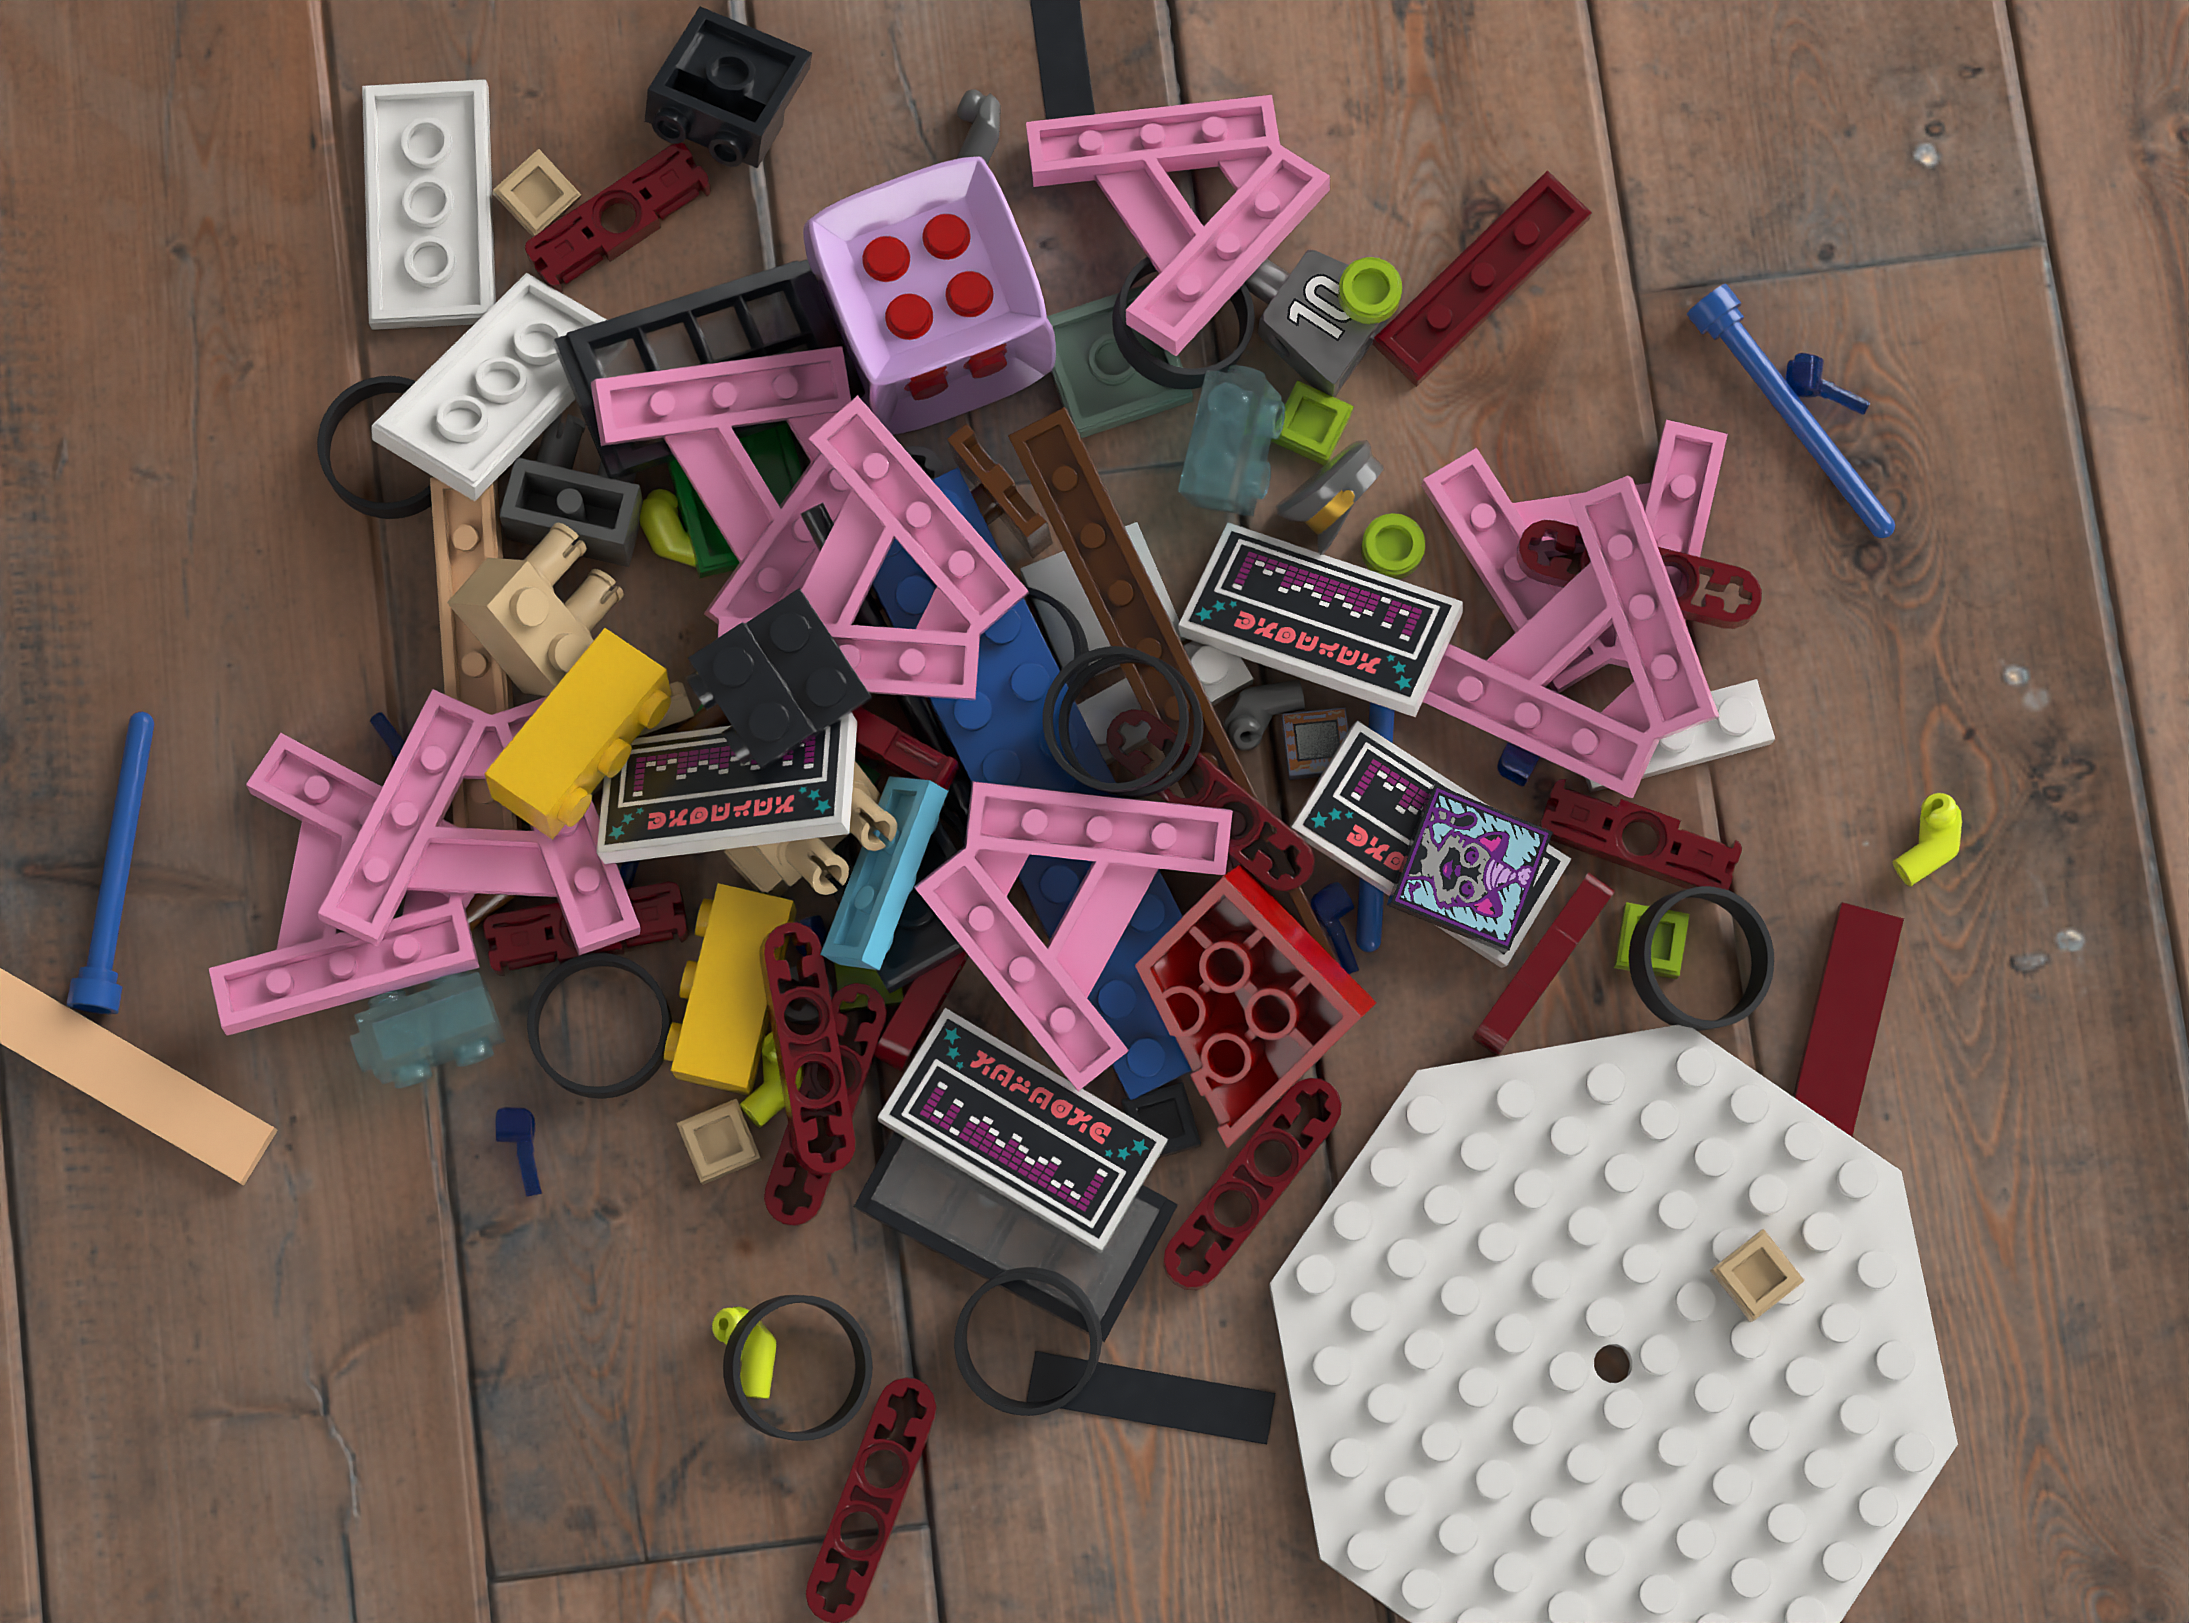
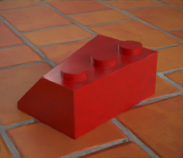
(1248, 998)

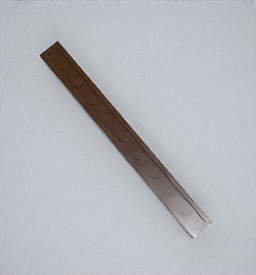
(1137, 620)

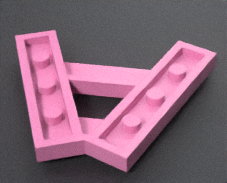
(1194, 262)
(696, 417)
(900, 502)
(1492, 526)
(1618, 587)
(408, 850)
(313, 960)
(1053, 981)

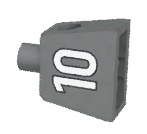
(1307, 321)

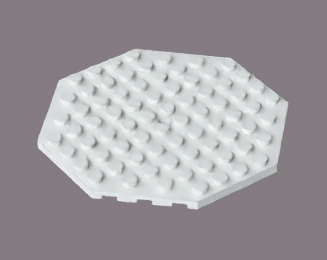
(1573, 1206)

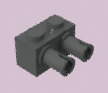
(550, 492)

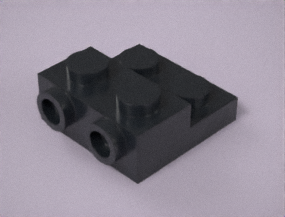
(725, 88)
(776, 681)

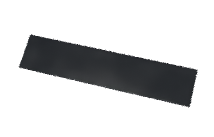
(1062, 58)
(1155, 1398)

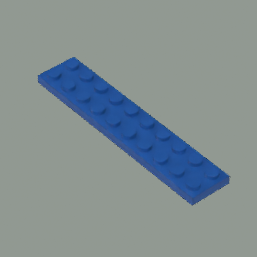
(1005, 744)

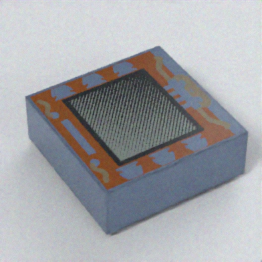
(1312, 740)

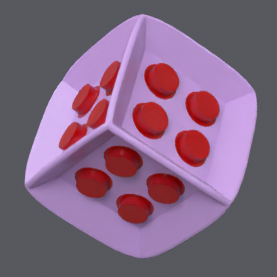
(932, 293)

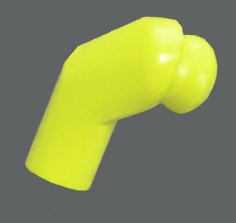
(664, 527)
(1937, 839)
(768, 1098)
(757, 1353)

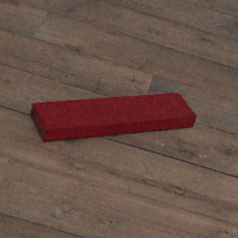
(1481, 278)
(1847, 1013)

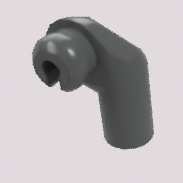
(984, 116)
(1255, 709)

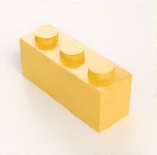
(580, 734)
(726, 991)

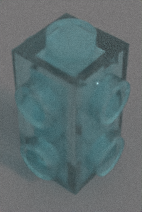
(1232, 441)
(419, 1031)

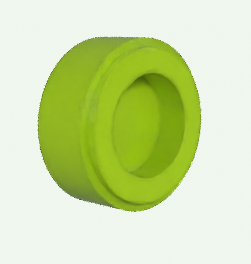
(1370, 290)
(1393, 546)

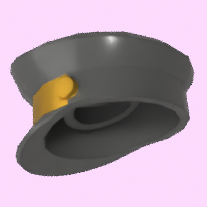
(1331, 492)

